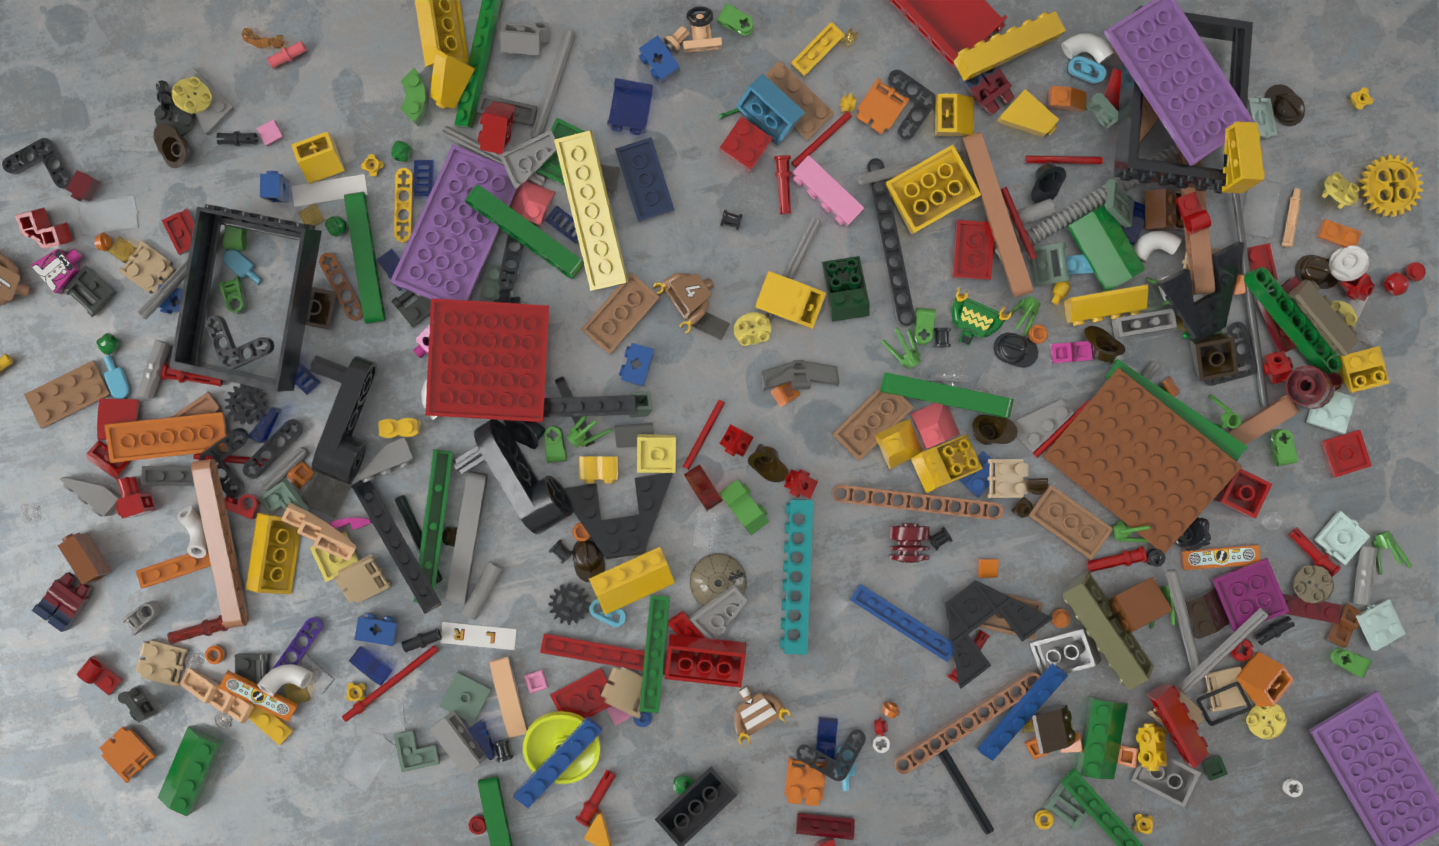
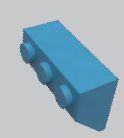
(770, 109)

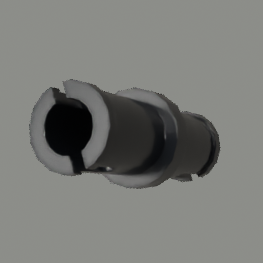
(164, 96)
(237, 138)
(1274, 630)
(421, 640)

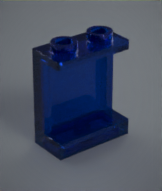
(630, 106)

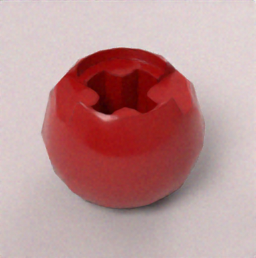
(1396, 283)
(1247, 652)

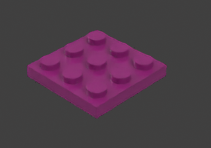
(1248, 590)

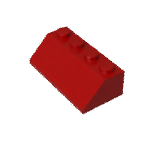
(705, 660)
(1178, 724)

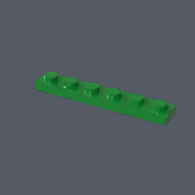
(654, 654)
(1098, 810)

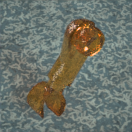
(258, 42)

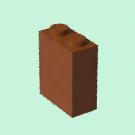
(84, 558)
(1140, 605)

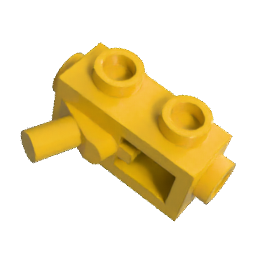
(1152, 747)

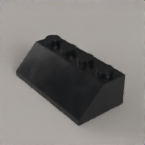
(696, 806)

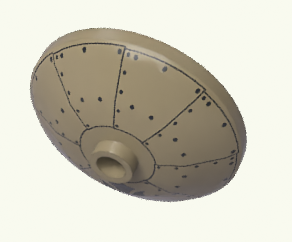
(710, 569)

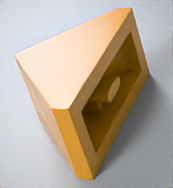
(598, 832)

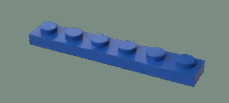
(902, 622)
(1022, 712)
(558, 762)

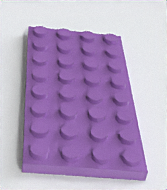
(1178, 77)
(450, 235)
(1379, 773)

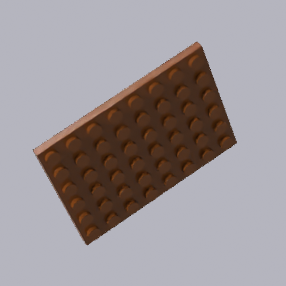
(1142, 460)

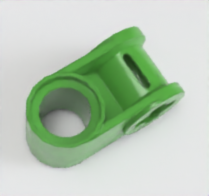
(733, 18)
(234, 238)
(233, 291)
(924, 322)
(554, 449)
(1284, 450)
(1352, 662)

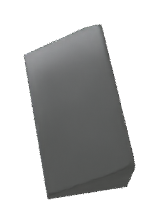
(627, 434)

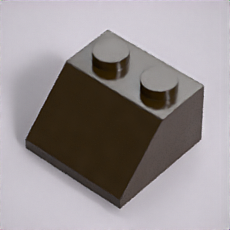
(320, 308)
(1214, 356)
(1206, 613)
(1053, 728)

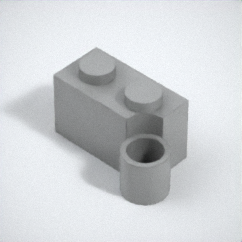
(523, 38)

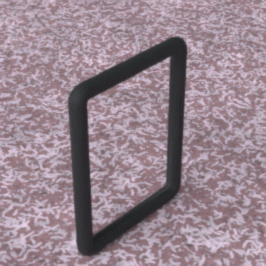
(1229, 716)

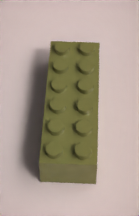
(1103, 625)

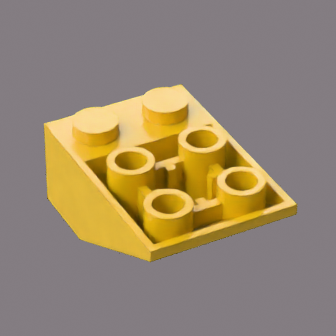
(790, 300)
(946, 463)

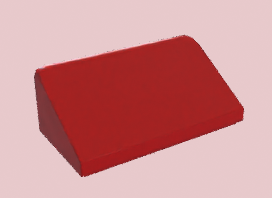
(99, 457)

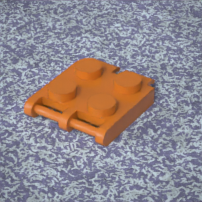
(881, 107)
(126, 753)
(804, 783)

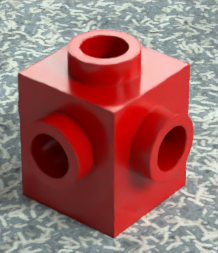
(1359, 288)
(1277, 366)
(736, 441)
(800, 483)

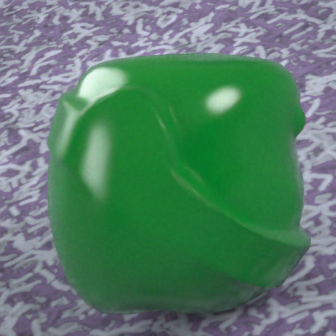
(401, 151)
(336, 226)
(107, 344)
(681, 783)

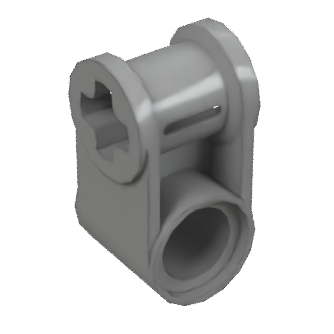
(139, 619)

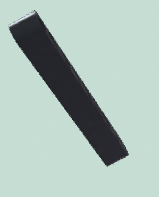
(888, 214)

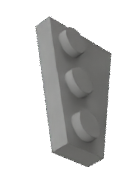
(218, 108)
(528, 157)
(1041, 424)
(718, 613)

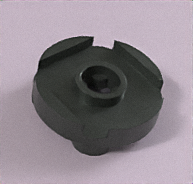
(184, 123)

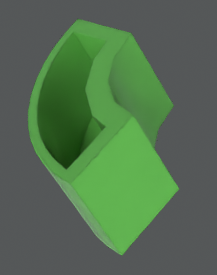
(416, 97)
(744, 507)

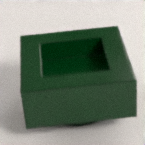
(1214, 768)

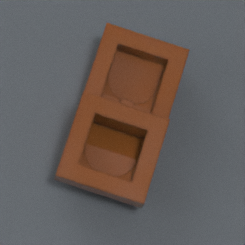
(1342, 632)

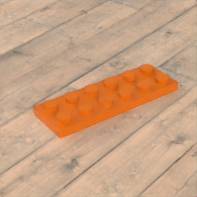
(164, 436)

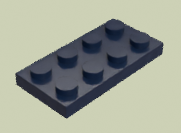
(644, 179)

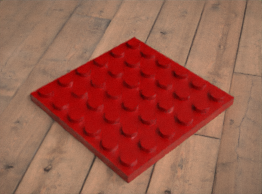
(487, 360)

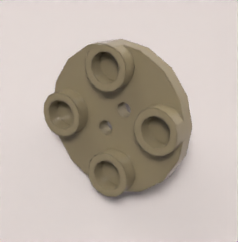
(1317, 576)

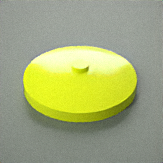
(548, 734)

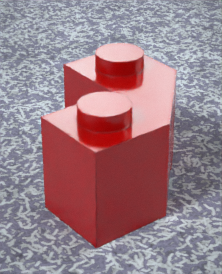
(37, 226)

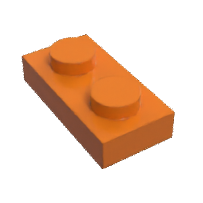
(1338, 234)

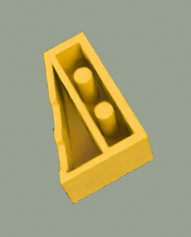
(1244, 157)

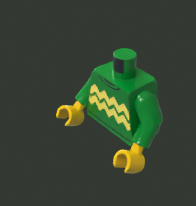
(975, 318)

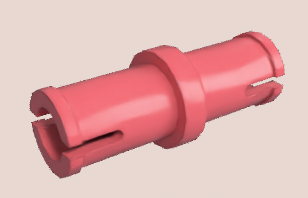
(287, 54)

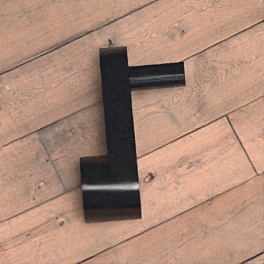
(338, 452)
(536, 501)

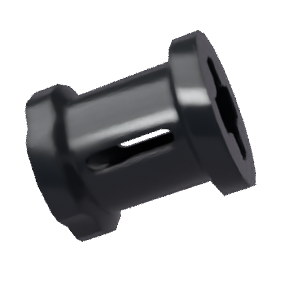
(731, 220)
(942, 338)
(943, 533)
(561, 551)
(1157, 562)
(507, 755)

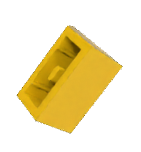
(954, 115)
(318, 157)
(1363, 369)

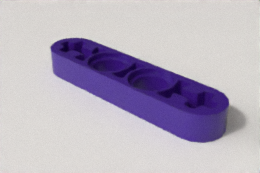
(294, 645)

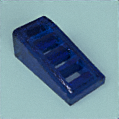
(423, 194)
(550, 217)
(310, 375)
(263, 429)
(482, 737)

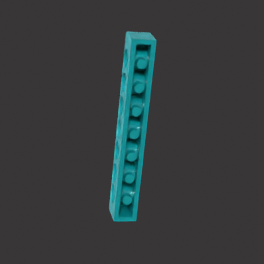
(799, 645)

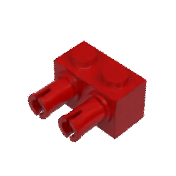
(132, 501)

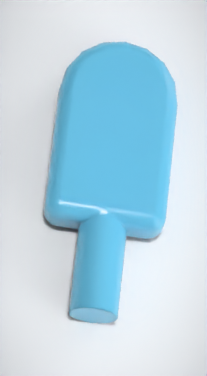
(241, 265)
(116, 380)
(847, 755)

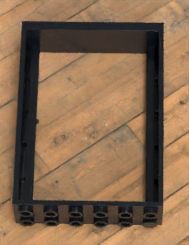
(1128, 165)
(198, 285)

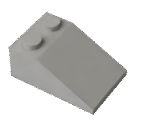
(1068, 650)
(1174, 782)

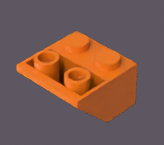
(1264, 680)

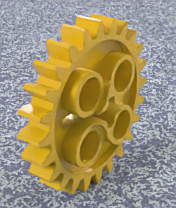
(1408, 184)

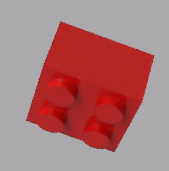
(496, 127)
(745, 144)
(1244, 493)

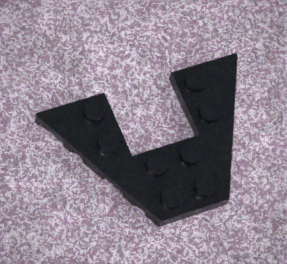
(1212, 311)
(625, 534)
(972, 608)

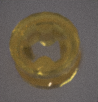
(849, 37)

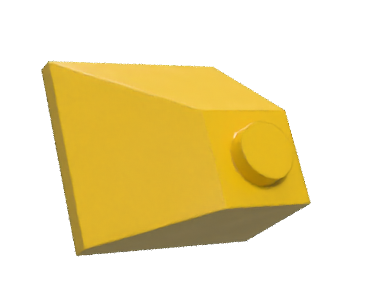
(898, 443)

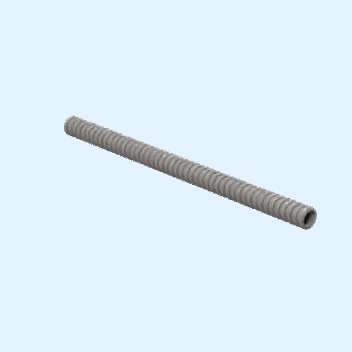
(1083, 207)

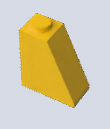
(449, 79)
(1029, 116)

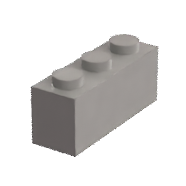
(1144, 323)
(458, 742)

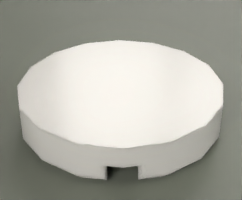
(1349, 263)

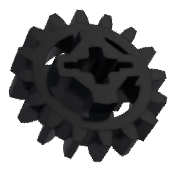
(245, 411)
(573, 615)

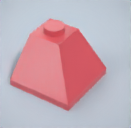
(532, 202)
(934, 424)

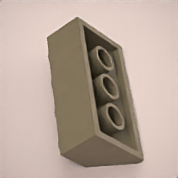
(1323, 317)

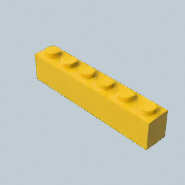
(1009, 45)

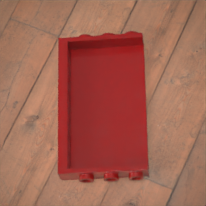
(952, 23)

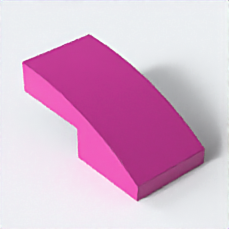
(1072, 352)
(356, 522)

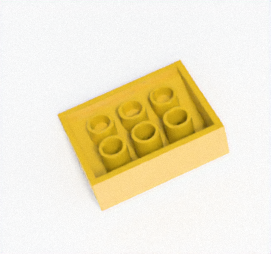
(932, 189)

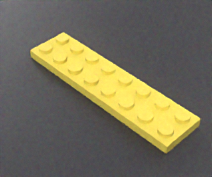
(591, 210)

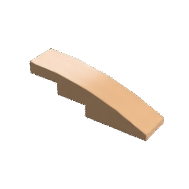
(322, 533)
(209, 692)
(508, 697)

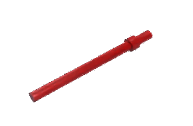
(360, 706)

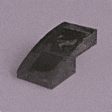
(712, 325)

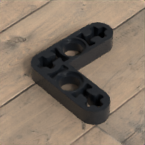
(919, 104)
(46, 156)
(230, 350)
(1248, 357)
(219, 457)
(832, 763)

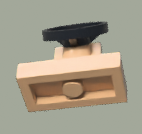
(701, 32)

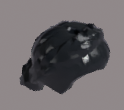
(1195, 535)

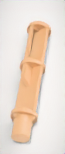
(1292, 218)

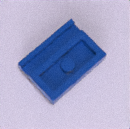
(978, 482)

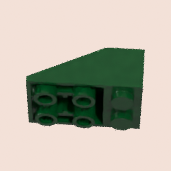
(846, 288)

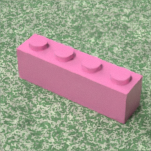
(827, 191)

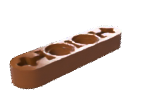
(343, 285)

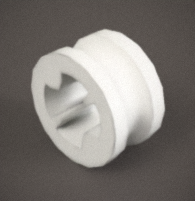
(884, 748)
(1299, 790)

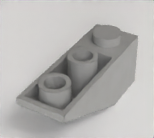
(391, 456)
(97, 495)

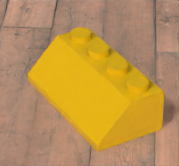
(441, 29)
(1106, 304)
(272, 555)
(632, 580)

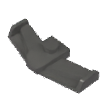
(799, 375)

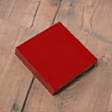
(1346, 453)

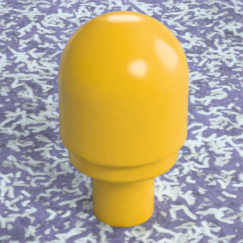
(1060, 291)

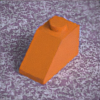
(1066, 99)

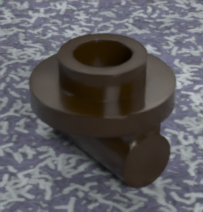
(1037, 485)
(1023, 508)
(449, 536)

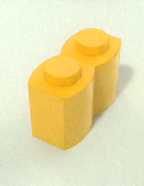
(404, 427)
(598, 468)

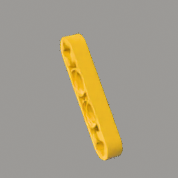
(403, 205)

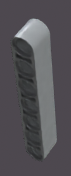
(466, 537)

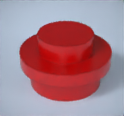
(1415, 271)
(880, 726)
(477, 824)

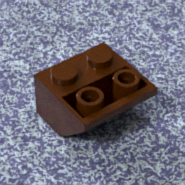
(1162, 210)

